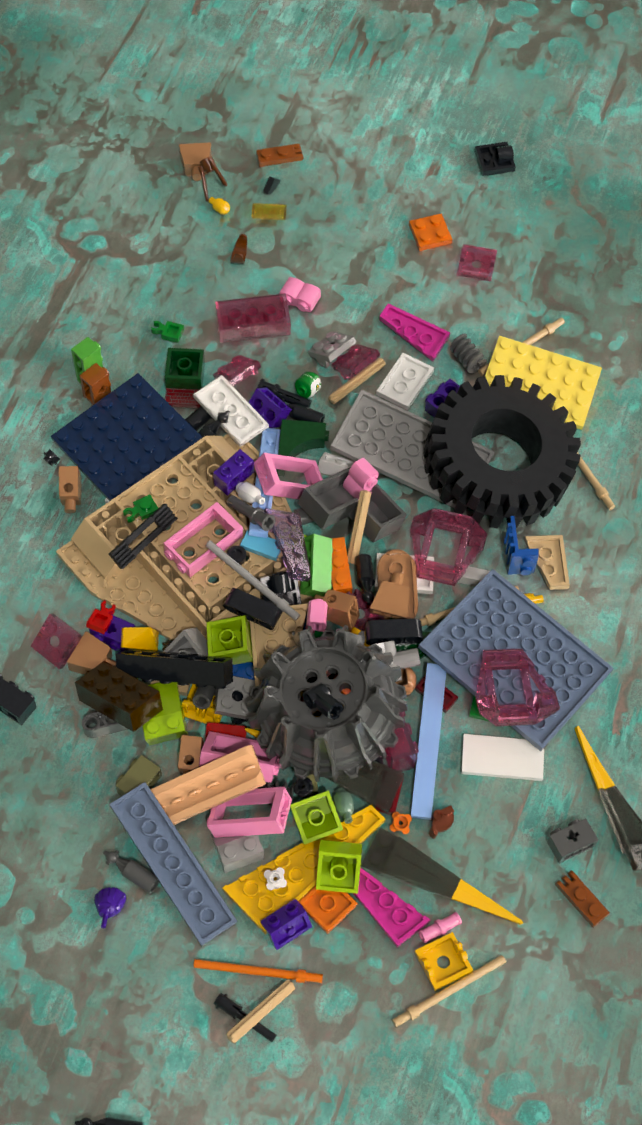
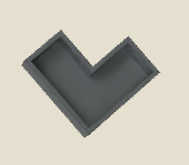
(330, 503)

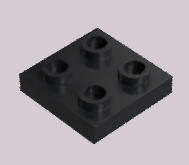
(495, 158)
(282, 586)

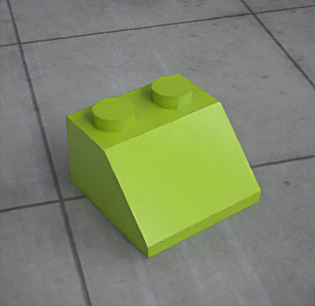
(230, 639)
(316, 817)
(338, 866)

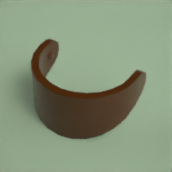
(239, 252)

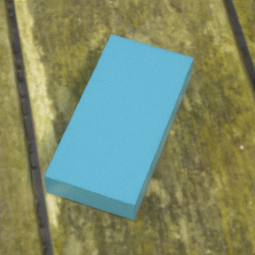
(261, 546)

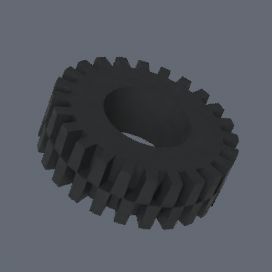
(510, 413)

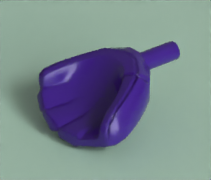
(109, 903)

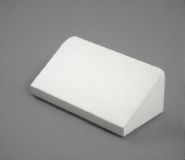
(333, 464)
(473, 576)

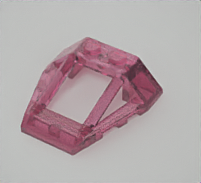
(472, 535)
(534, 710)

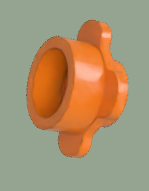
(404, 828)

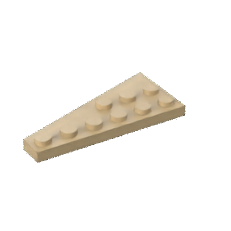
(266, 641)

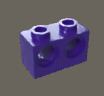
(439, 396)
(267, 404)
(233, 471)

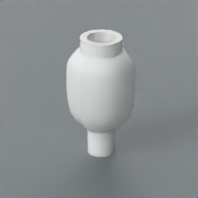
(249, 493)

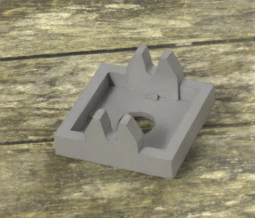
(326, 352)
(227, 706)

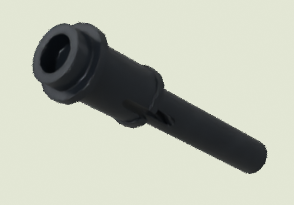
(235, 1011)

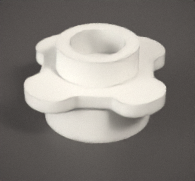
(279, 883)

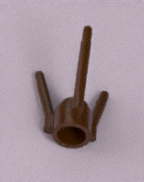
(209, 166)

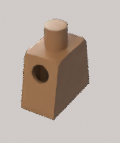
(192, 155)
(70, 487)
(391, 598)
(341, 608)
(89, 654)
(189, 752)

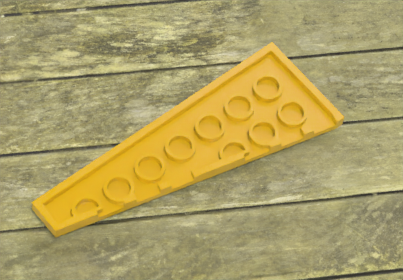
(300, 870)

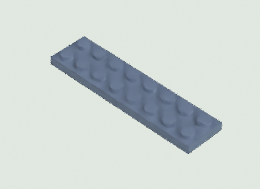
(173, 864)

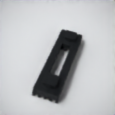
(122, 553)

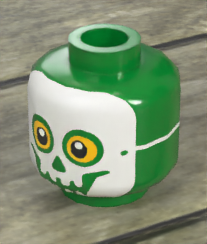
(308, 384)

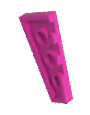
(416, 331)

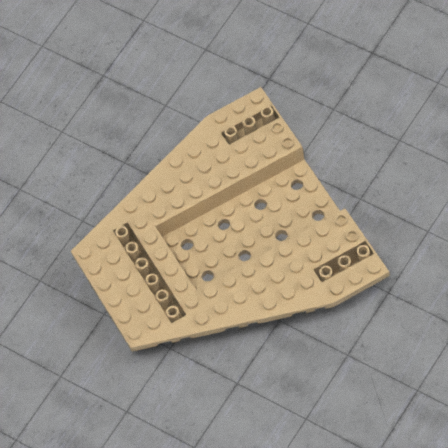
(151, 585)

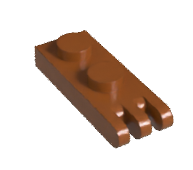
(279, 155)
(582, 899)

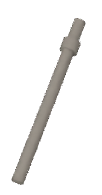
(281, 603)

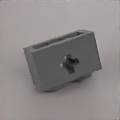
(565, 849)

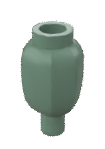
(344, 804)

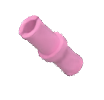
(440, 927)

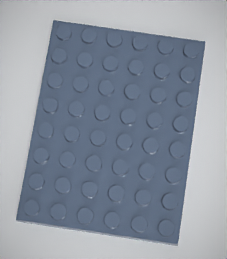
(503, 618)

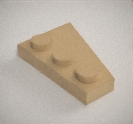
(551, 559)

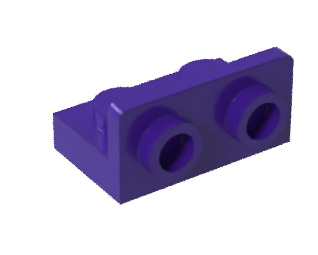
(286, 924)

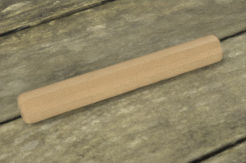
(356, 380)
(358, 526)
(260, 1011)

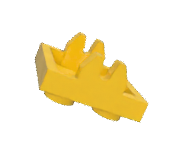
(450, 948)

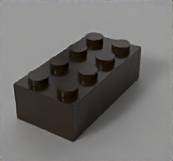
(119, 696)

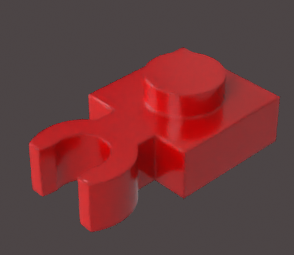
(101, 619)

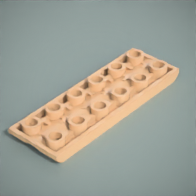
(210, 785)

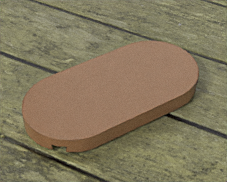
(400, 562)

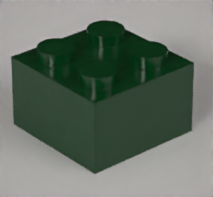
(184, 368)

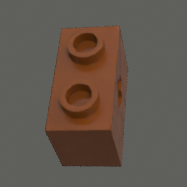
(95, 383)

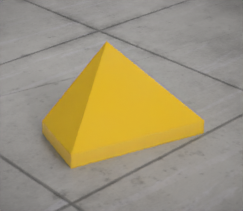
(140, 638)

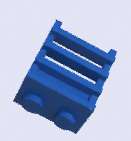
(519, 560)

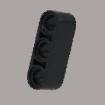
(253, 608)
(398, 630)

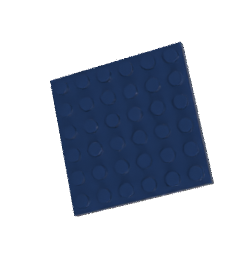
(125, 437)

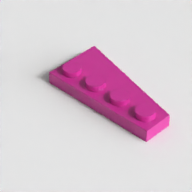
(389, 911)

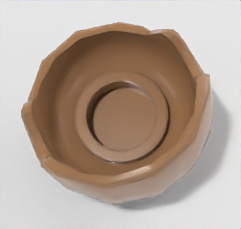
(408, 680)

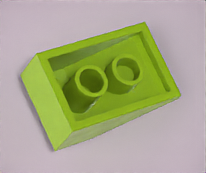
(170, 722)

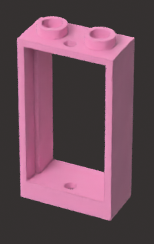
(272, 486)
(214, 512)
(220, 744)
(252, 826)

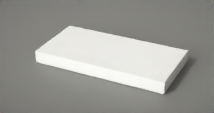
(243, 420)
(501, 758)

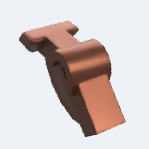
(441, 821)

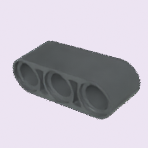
(102, 727)

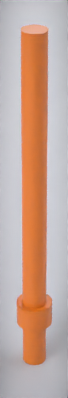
(299, 975)

